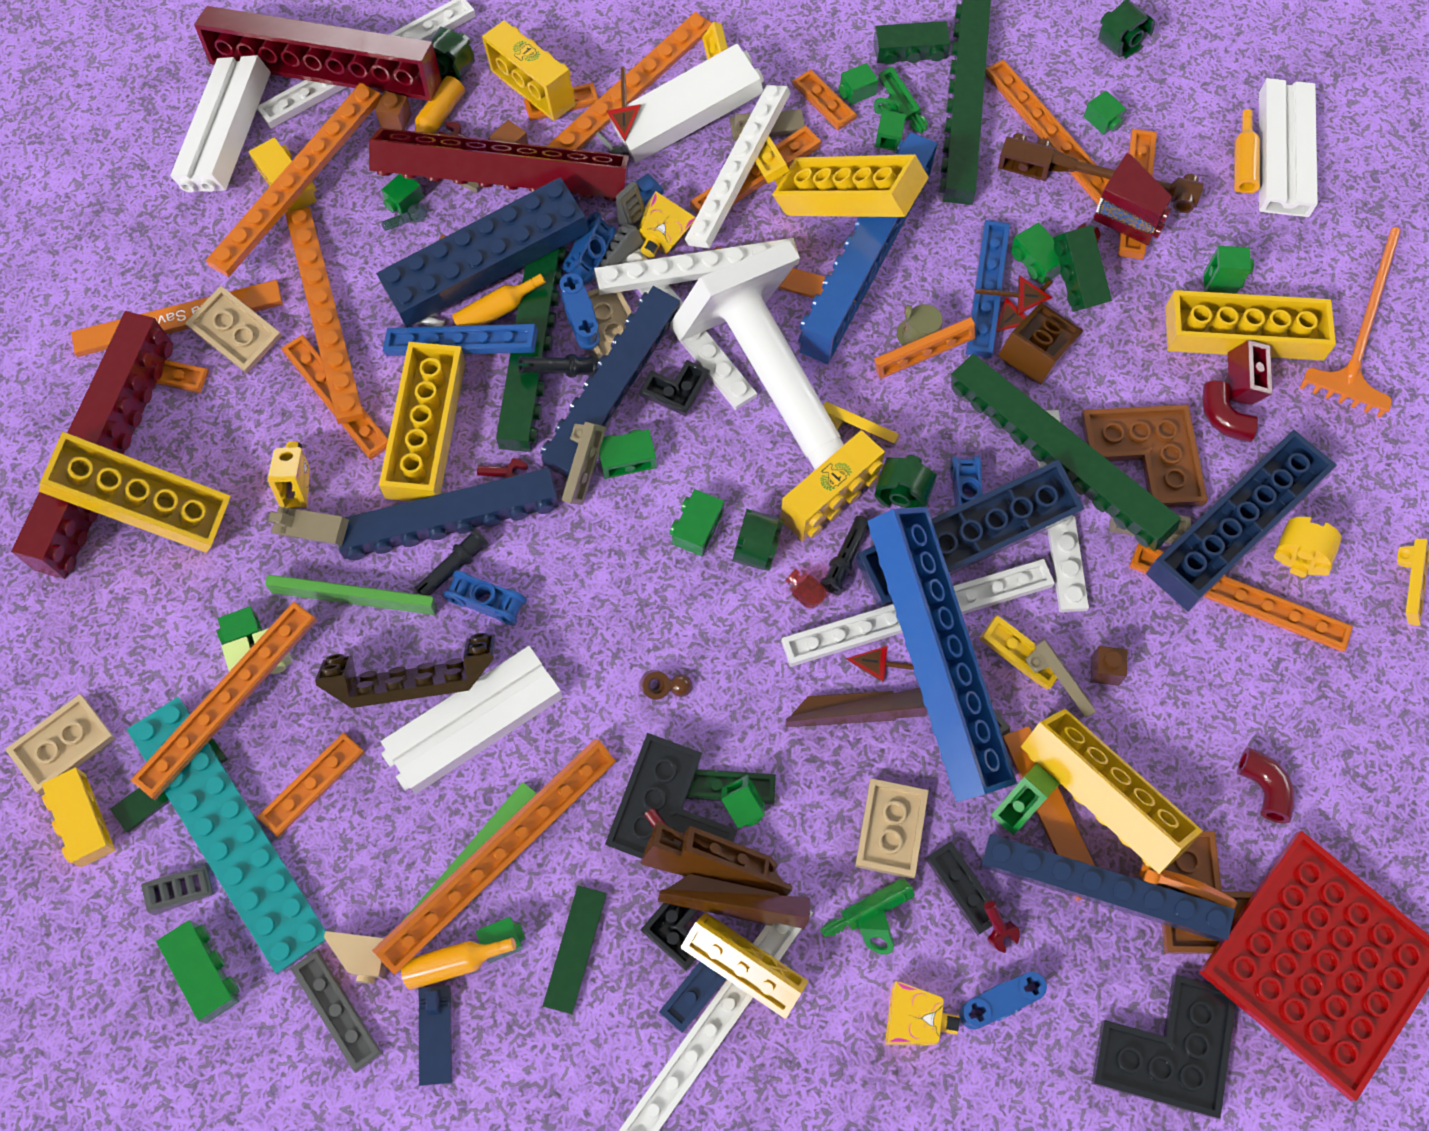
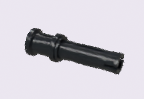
(570, 365)
(460, 555)
(842, 564)

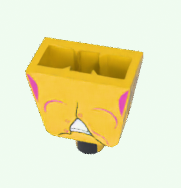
(662, 225)
(291, 466)
(917, 1017)

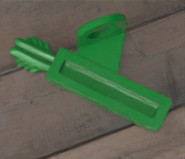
(899, 100)
(871, 917)

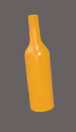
(442, 104)
(1247, 157)
(495, 303)
(451, 962)

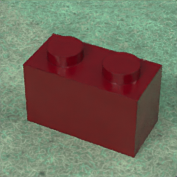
(1249, 372)

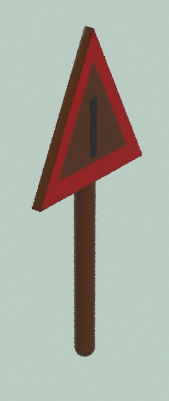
(624, 117)
(1027, 294)
(1009, 314)
(874, 662)

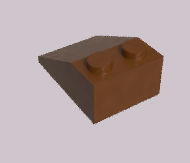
(1039, 343)

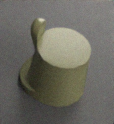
(919, 323)

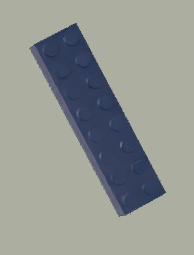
(483, 252)
(1240, 520)
(990, 523)

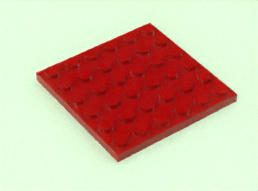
(1323, 965)

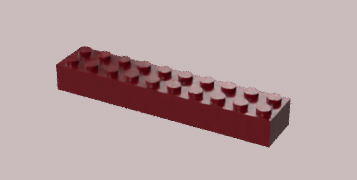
(322, 52)
(496, 163)
(106, 418)

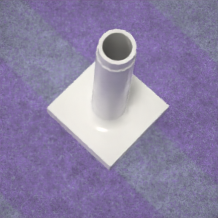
(739, 297)

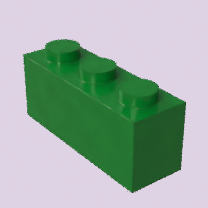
(199, 971)

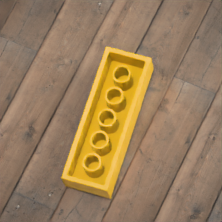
(851, 186)
(1225, 320)
(422, 422)
(133, 492)
(1111, 790)

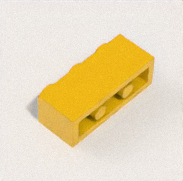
(271, 161)
(77, 818)

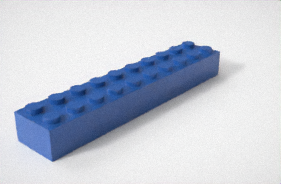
(856, 269)
(941, 653)

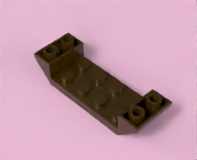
(339, 677)

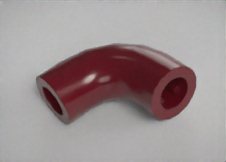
(1223, 416)
(1275, 784)

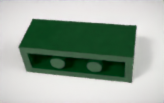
(911, 42)
(1082, 268)

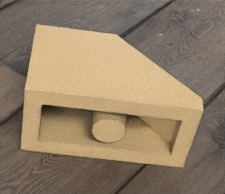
(357, 955)

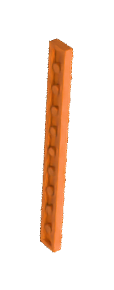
(637, 81)
(293, 180)
(324, 316)
(493, 857)

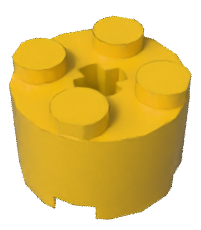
(1308, 547)

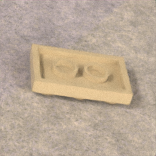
(611, 313)
(233, 329)
(60, 743)
(891, 828)

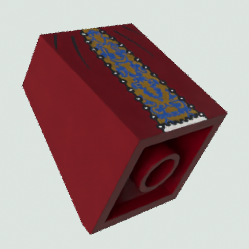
(1134, 202)

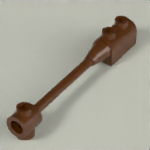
(1039, 158)

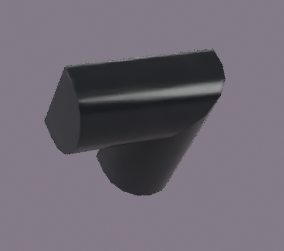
(676, 394)
(668, 932)

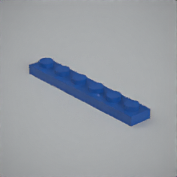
(989, 276)
(472, 339)

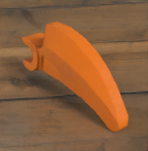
(1187, 885)

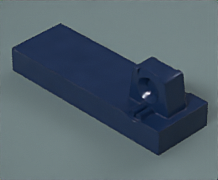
(692, 996)
(435, 1035)

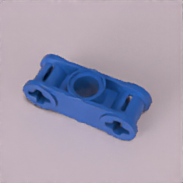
(589, 248)
(579, 311)
(965, 475)
(502, 604)
(1003, 1000)

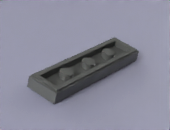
(336, 1011)

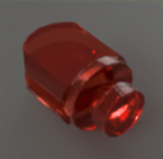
(806, 589)

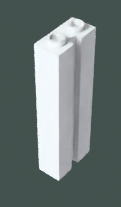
(692, 101)
(220, 124)
(1287, 148)
(470, 721)

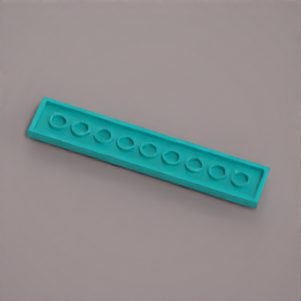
(235, 846)

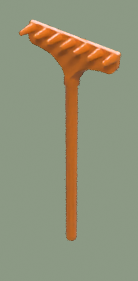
(1349, 380)

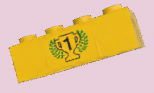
(529, 70)
(832, 486)

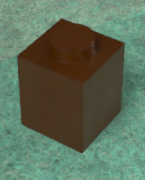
(1109, 665)

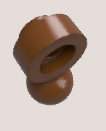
(679, 685)

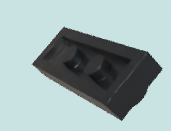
(961, 886)

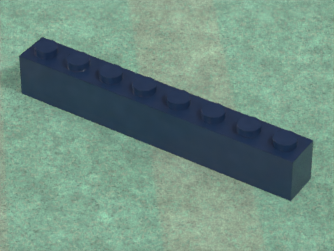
(614, 375)
(448, 513)
(1108, 888)

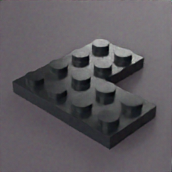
(663, 783)
(1182, 1066)

